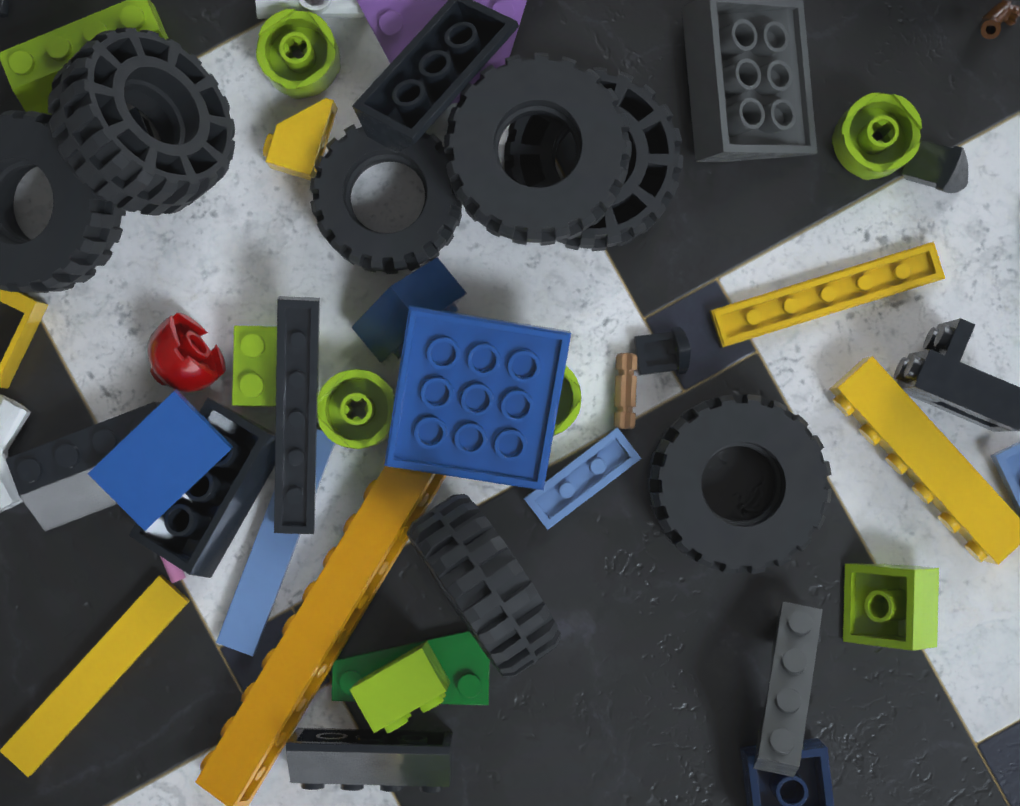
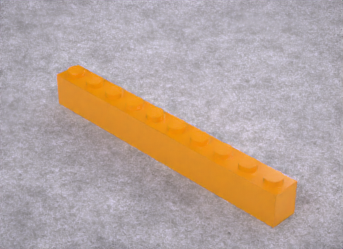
(316, 634)

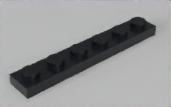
(296, 414)

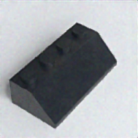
(431, 72)
(55, 475)
(208, 516)
(370, 758)

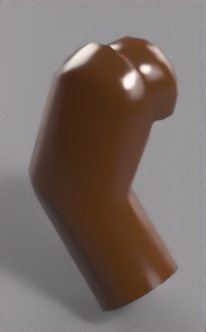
(1002, 12)

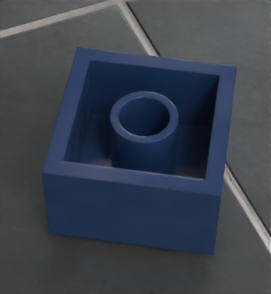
(807, 788)

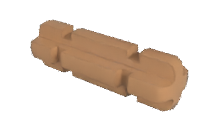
(625, 391)

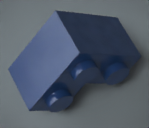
(385, 322)

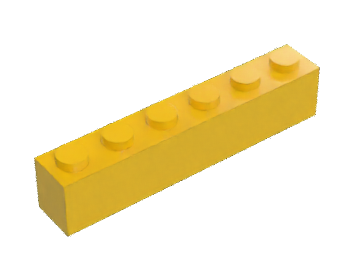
(929, 460)

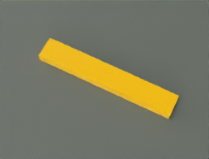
(827, 294)
(94, 675)

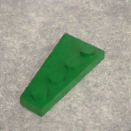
(457, 653)

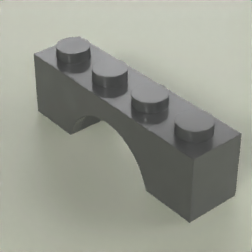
(788, 689)

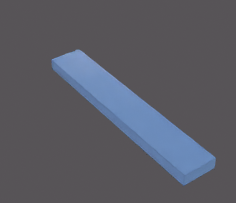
(264, 573)

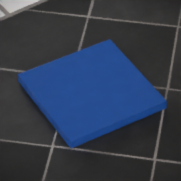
(477, 397)

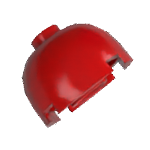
(182, 357)

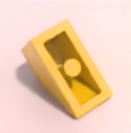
(301, 140)

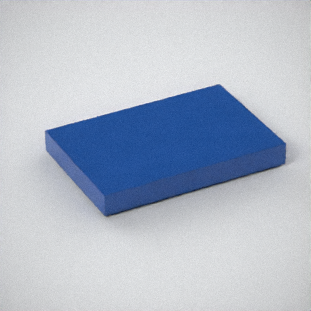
(160, 460)

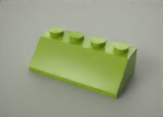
(37, 61)

